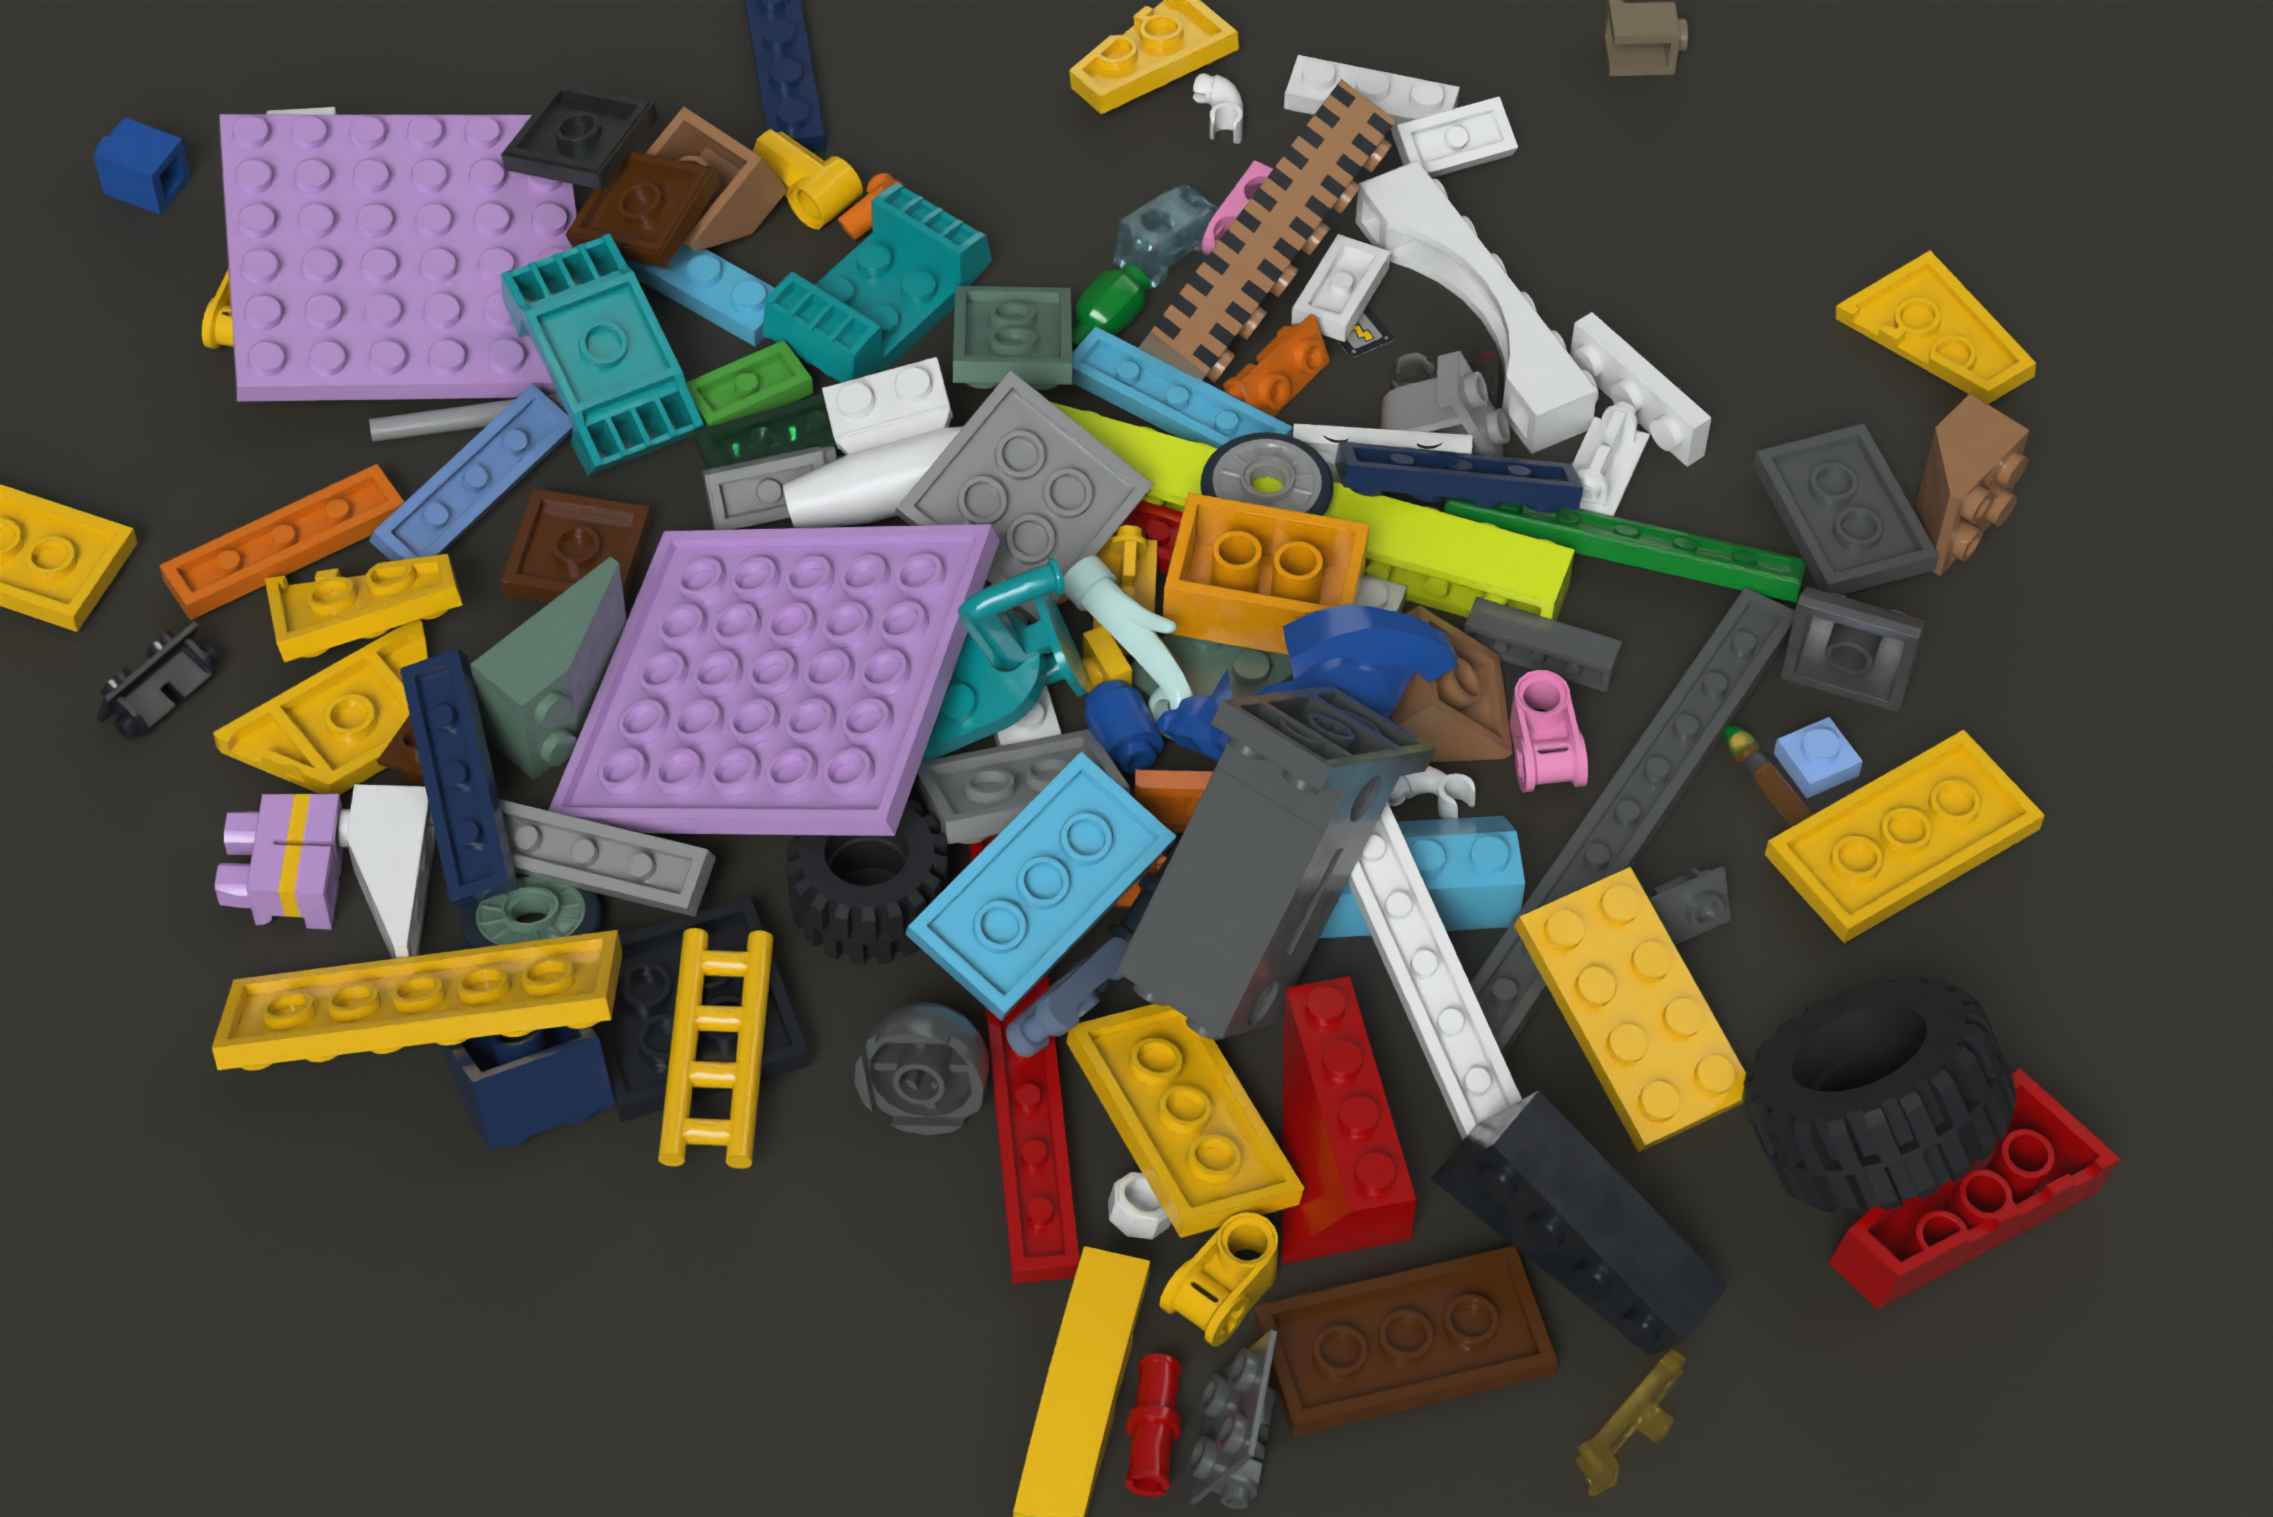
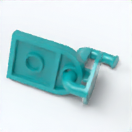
(1004, 660)

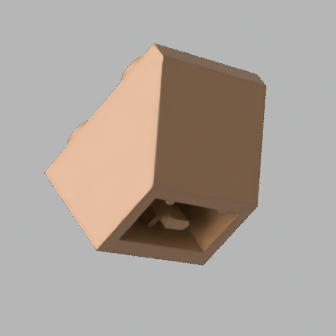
(1969, 478)

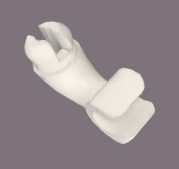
(1225, 104)
(1438, 783)

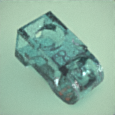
(1163, 232)

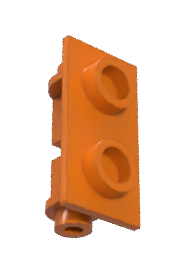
(1282, 368)

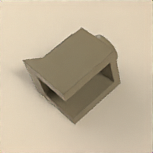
(1643, 38)

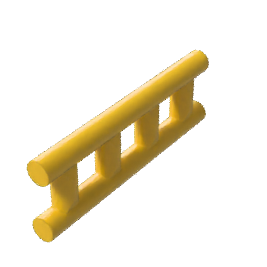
(742, 1075)

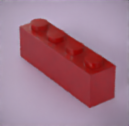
(1338, 1130)

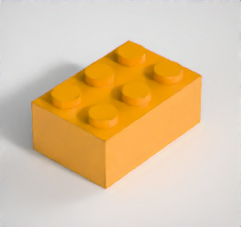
(1256, 568)

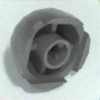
(923, 1068)

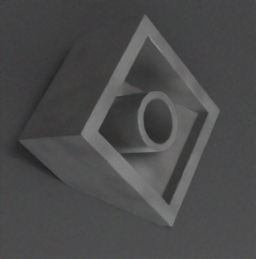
(1852, 649)

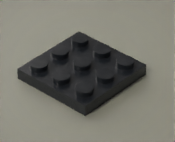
(641, 1025)

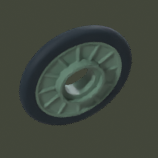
(567, 908)

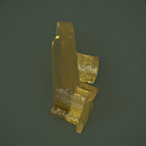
(1638, 1413)

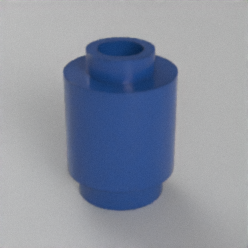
(1123, 725)

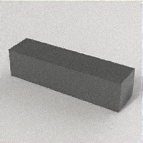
(1545, 644)

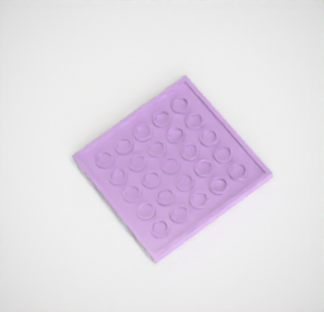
(379, 255)
(777, 681)

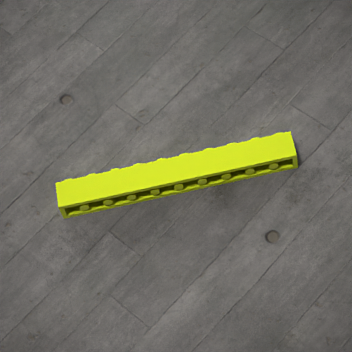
(1433, 553)

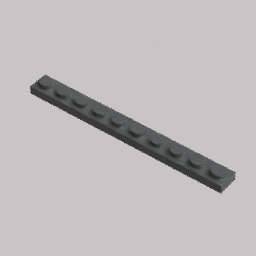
(1640, 794)

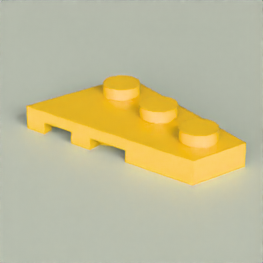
(343, 609)

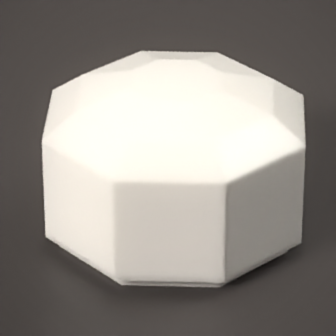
(1136, 1208)

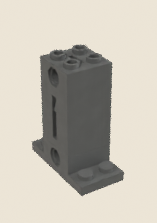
(1266, 855)

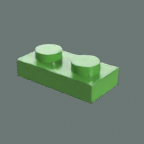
(750, 385)

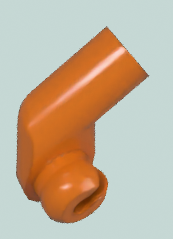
(859, 217)

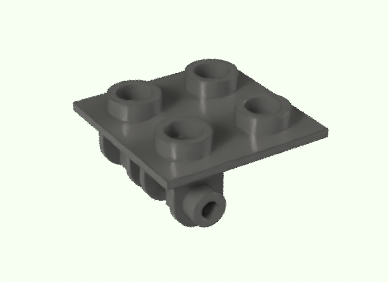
(1235, 1426)

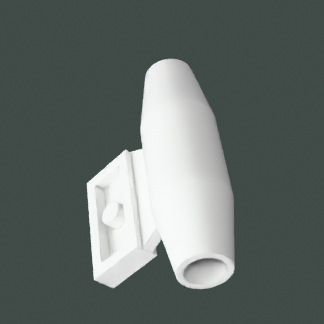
(891, 435)

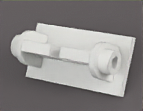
(1609, 458)

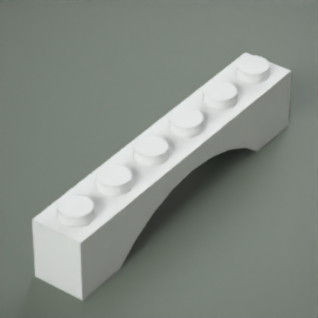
(1544, 387)

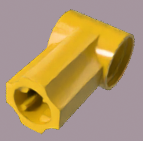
(815, 187)

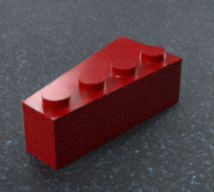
(2032, 1175)

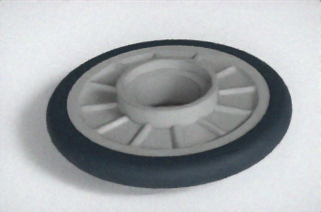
(1292, 462)

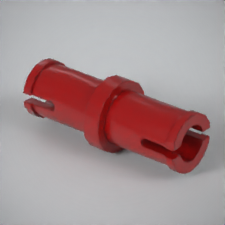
(1153, 1425)

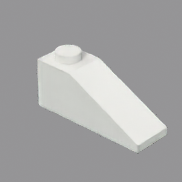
(392, 858)

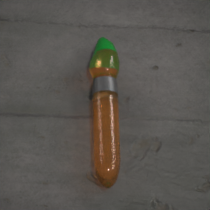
(1747, 752)

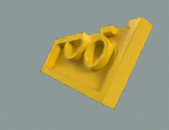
(1152, 53)
(1940, 327)

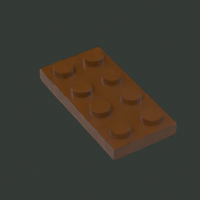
(1406, 1340)

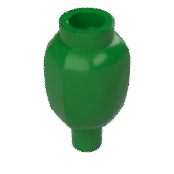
(1110, 302)

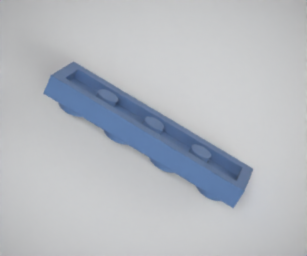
(474, 479)

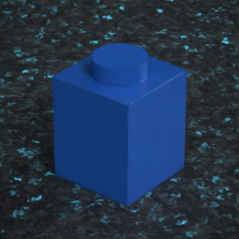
(142, 166)

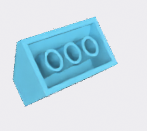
(1467, 868)

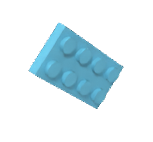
(1040, 886)

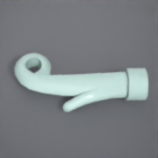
(1095, 590)

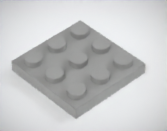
(1032, 478)

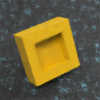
(1103, 659)

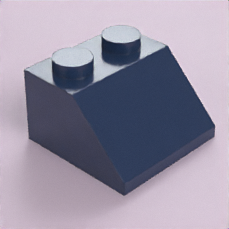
(530, 1082)

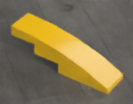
(1082, 1386)

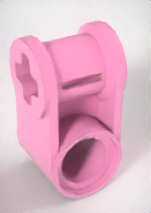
(1547, 742)

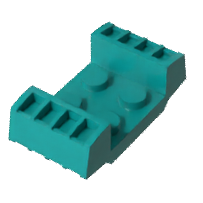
(881, 292)
(602, 353)

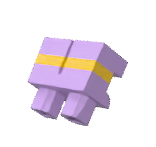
(291, 862)

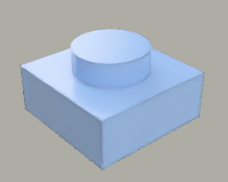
(1818, 757)

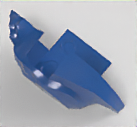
(1348, 646)

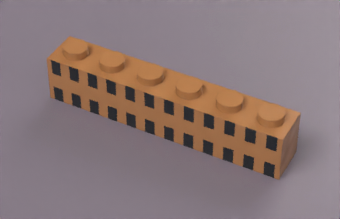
(1269, 233)

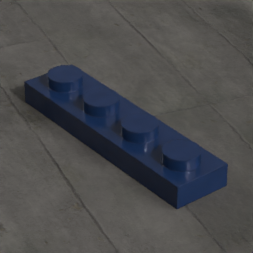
(785, 71)
(1474, 477)
(458, 778)

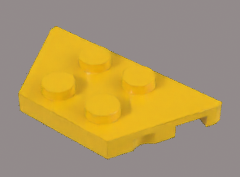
(334, 723)

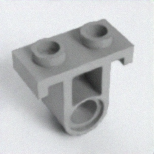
(1449, 404)

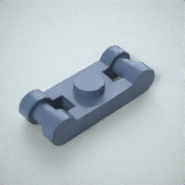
(1066, 999)

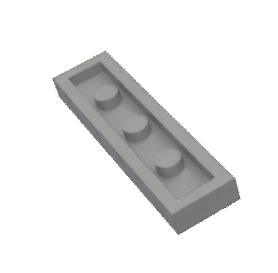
(606, 859)

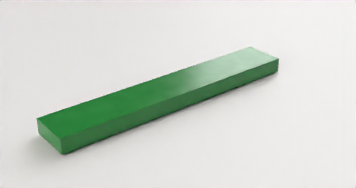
(1647, 547)

